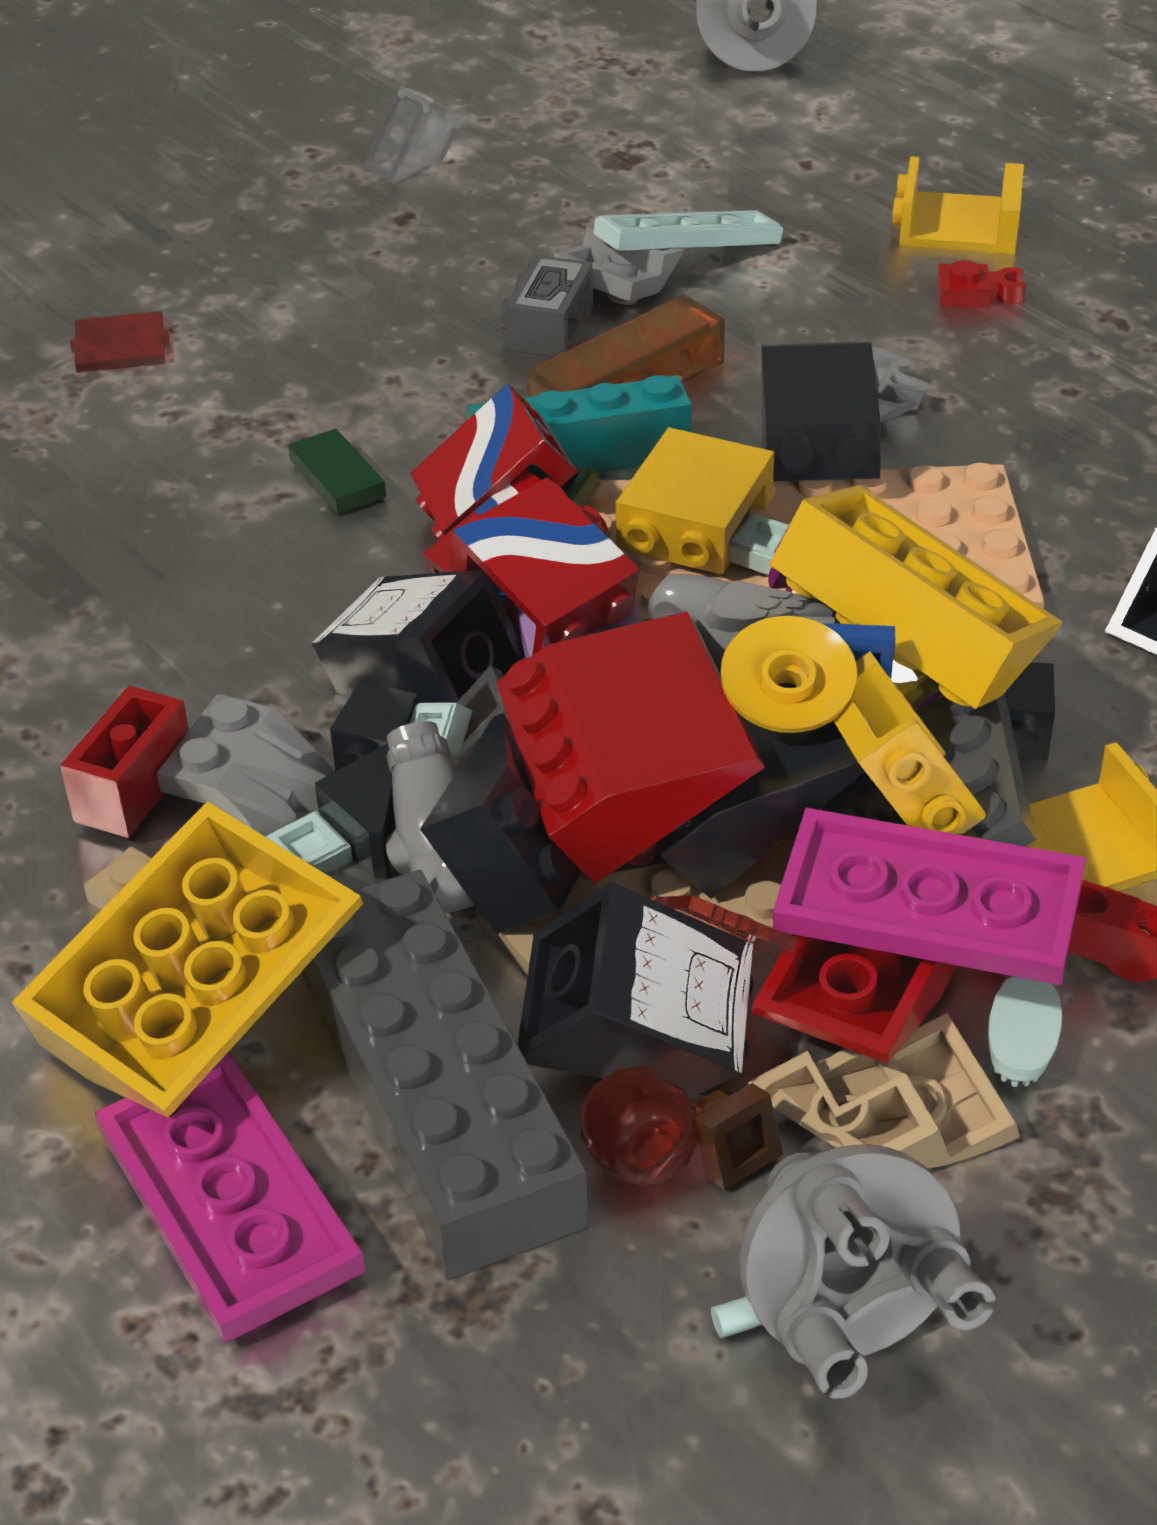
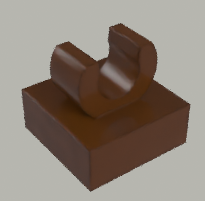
(736, 1134)

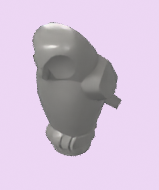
(727, 608)
(419, 777)

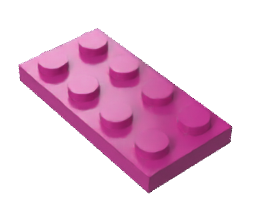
(931, 895)
(232, 1201)

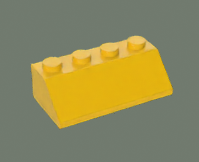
(892, 572)

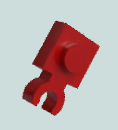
(974, 285)

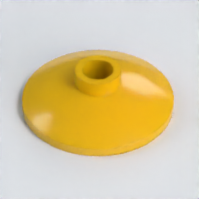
(794, 653)

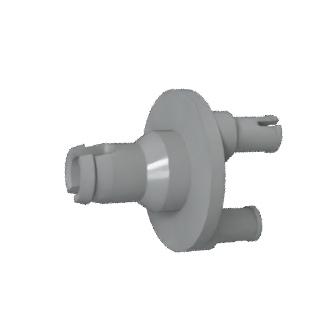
(753, 44)
(854, 1259)

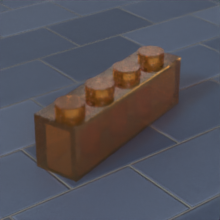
(665, 341)

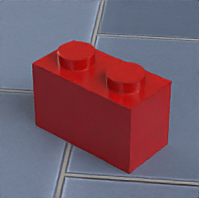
(116, 764)

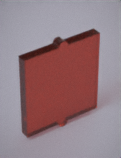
(119, 341)
(760, 935)

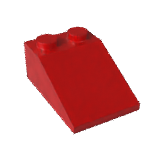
(852, 994)

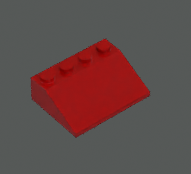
(625, 737)

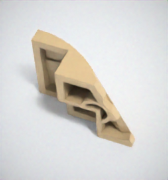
(922, 1103)

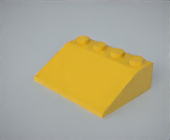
(184, 960)

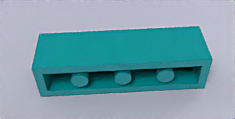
(611, 422)

